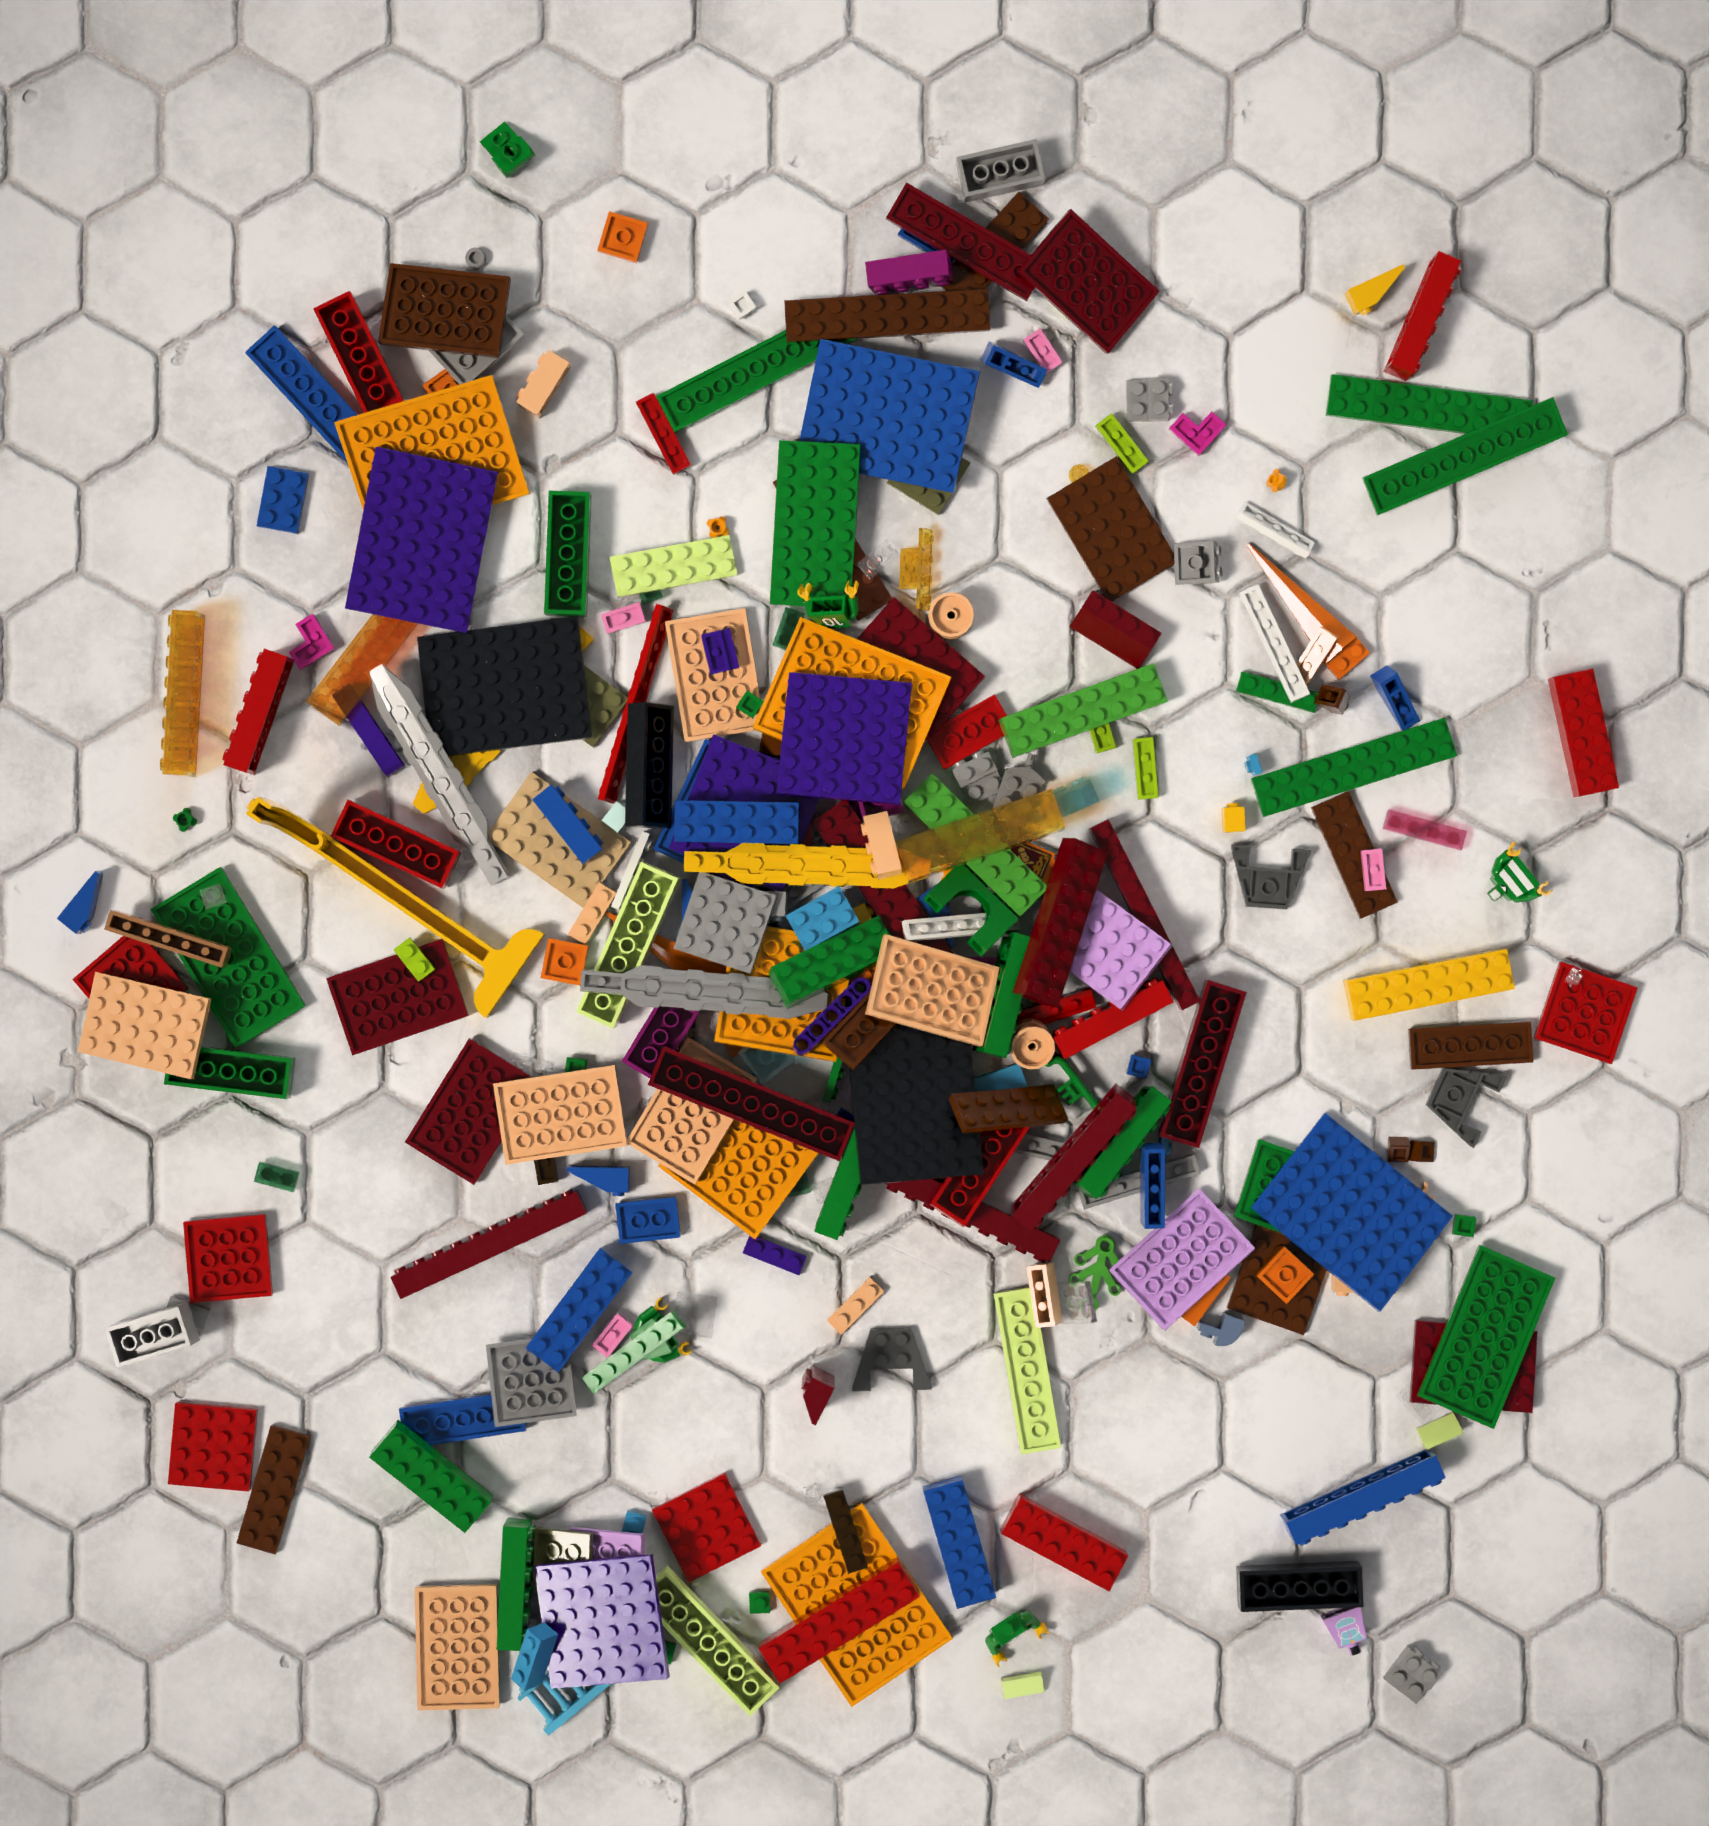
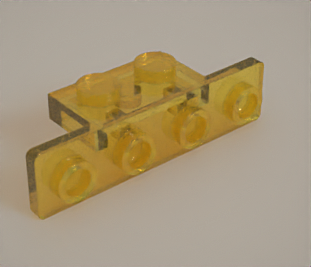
(916, 569)

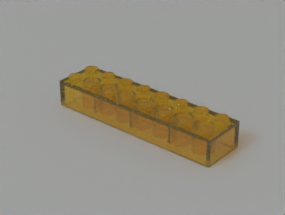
(183, 693)
(980, 836)

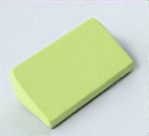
(1439, 1431)
(1022, 1685)

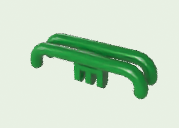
(1074, 1086)

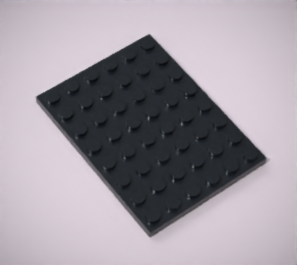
(506, 686)
(905, 1113)

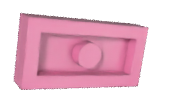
(1042, 350)
(623, 618)
(1373, 869)
(612, 1335)

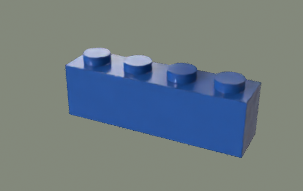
(568, 824)
(1152, 1186)

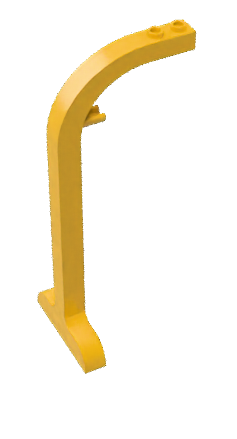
(499, 965)

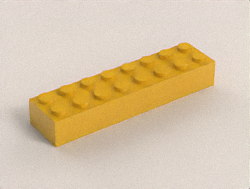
(1428, 984)

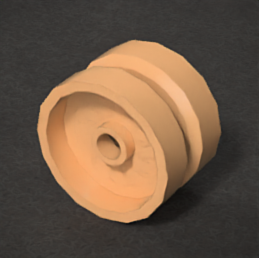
(946, 627)
(1035, 1054)

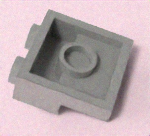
(1148, 400)
(1197, 563)
(977, 777)
(1413, 1674)

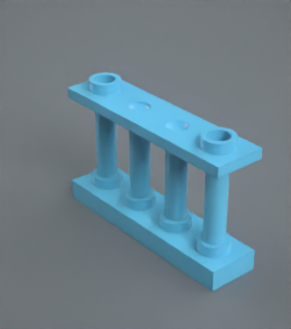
(568, 1708)

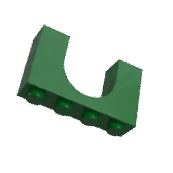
(963, 882)

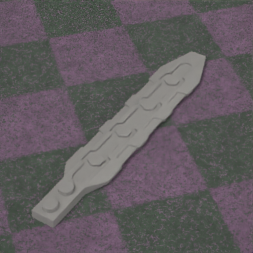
(440, 777)
(698, 991)

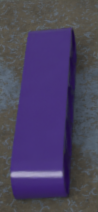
(375, 739)
(826, 1025)

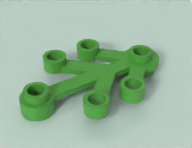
(1098, 1269)

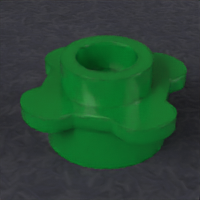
(178, 818)

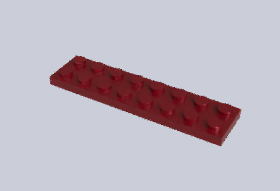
(961, 238)

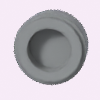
(475, 258)

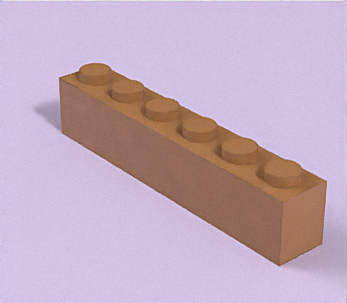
(168, 938)

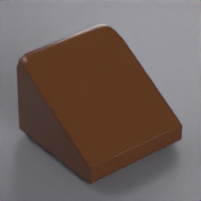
(1398, 1149)
(1421, 1151)

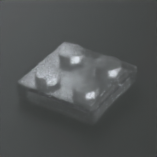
(1076, 1302)
(696, 1313)

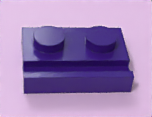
(720, 651)

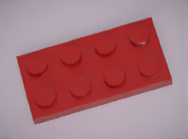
(968, 732)

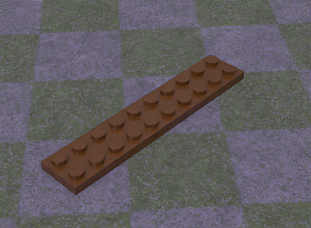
(887, 315)

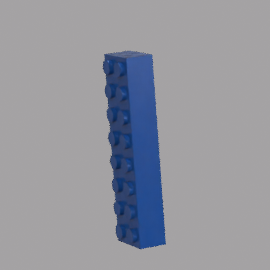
(1363, 1496)

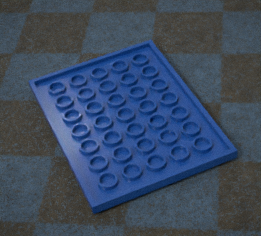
(897, 407)
(1351, 1212)

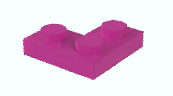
(1195, 436)
(316, 643)

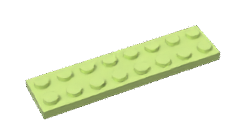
(1027, 1372)

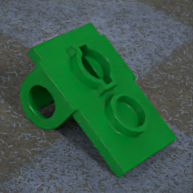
(507, 149)

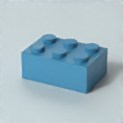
(822, 918)

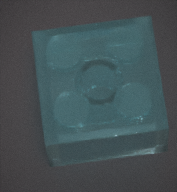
(1076, 797)
(765, 1064)

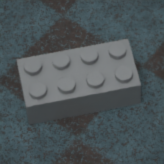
(1000, 170)
(152, 1334)

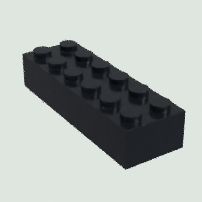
(649, 765)
(1299, 1586)

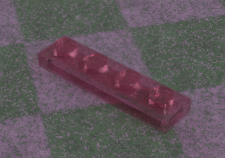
(1424, 830)

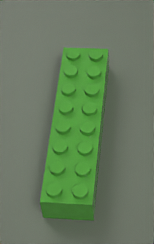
(1082, 710)
(1002, 871)

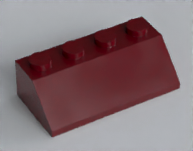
(1115, 629)
(817, 1390)

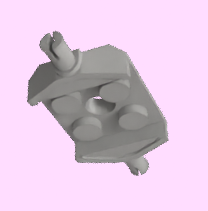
(1019, 779)

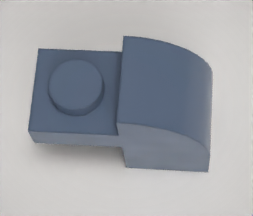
(1226, 1332)

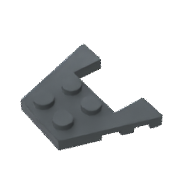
(1265, 885)
(1454, 1094)
(891, 1350)

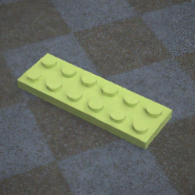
(673, 566)

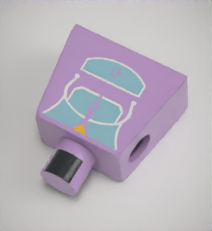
(1346, 1628)

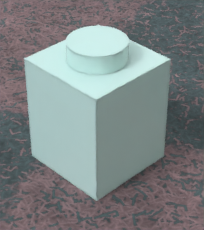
(616, 817)

